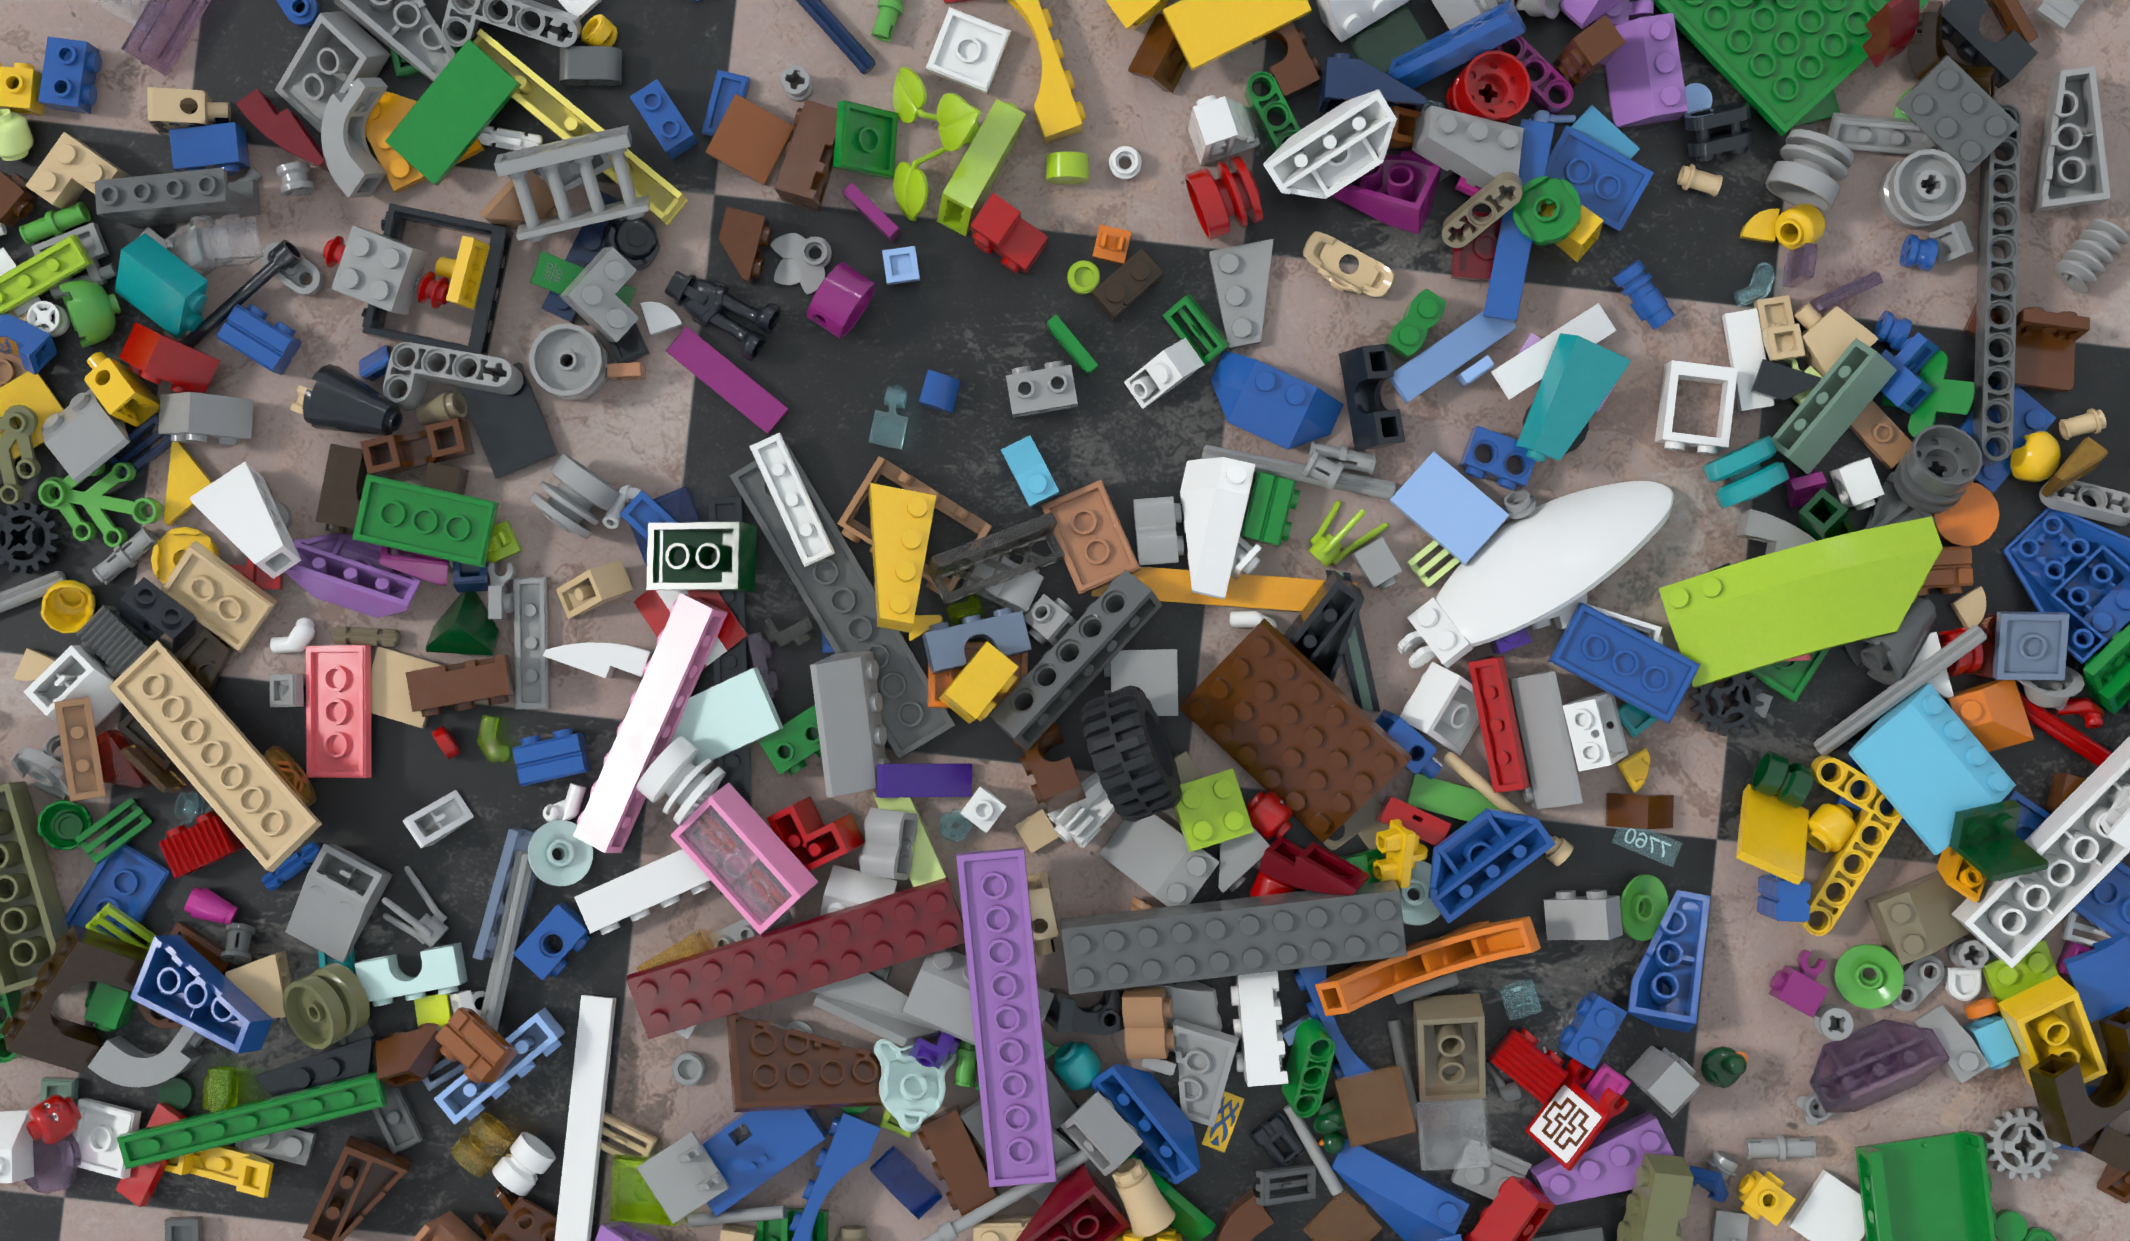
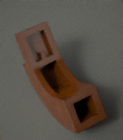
(1244, 1220)

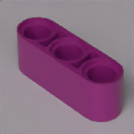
(1548, 80)

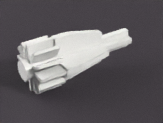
(1082, 819)

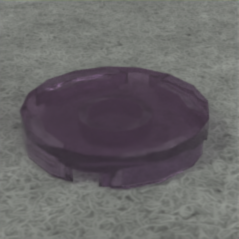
(54, 1165)

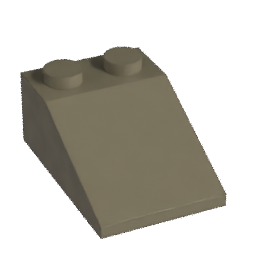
(1917, 917)
(1450, 1047)

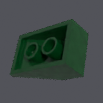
(701, 556)

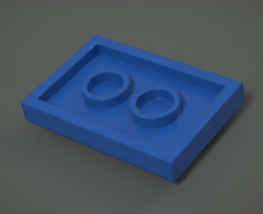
(1603, 178)
(2028, 419)

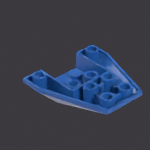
(2076, 571)

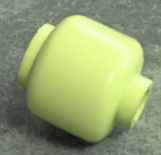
(14, 136)

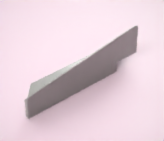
(873, 1007)

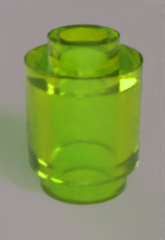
(220, 1088)

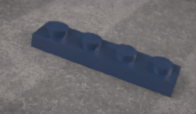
(584, 249)

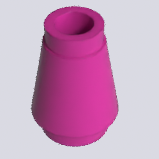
(209, 906)

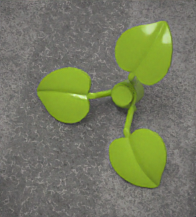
(956, 128)

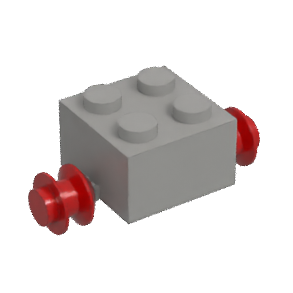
(383, 271)

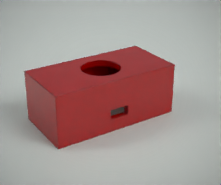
(1428, 827)

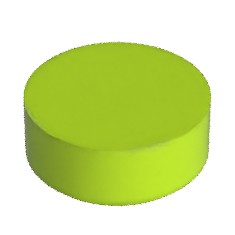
(1083, 277)

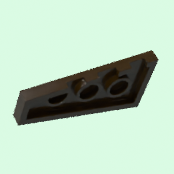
(205, 662)

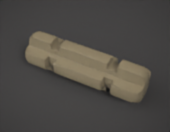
(365, 636)

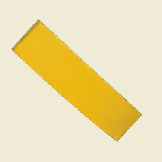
(227, 1165)

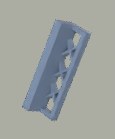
(516, 840)

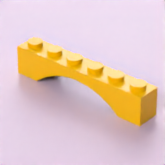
(1054, 107)

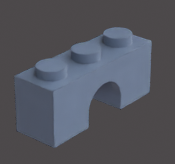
(946, 644)

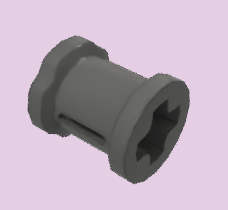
(238, 952)

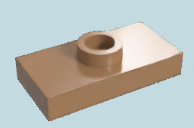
(1880, 435)

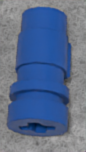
(1645, 297)

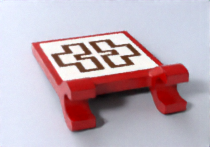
(1573, 1117)

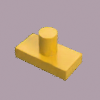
(464, 272)

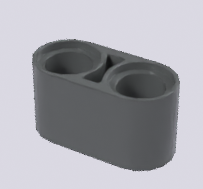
(590, 66)

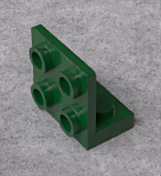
(1989, 841)

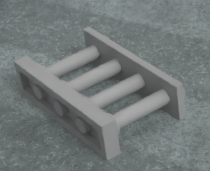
(581, 151)

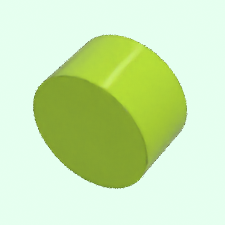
(1067, 168)

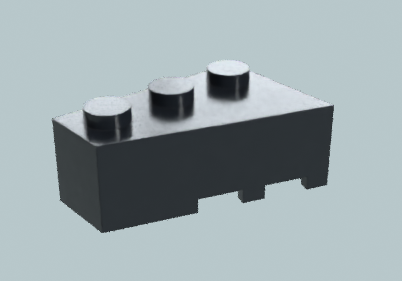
(1327, 623)

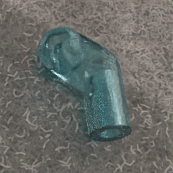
(1759, 286)

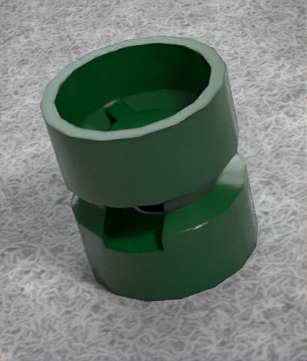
(1787, 781)

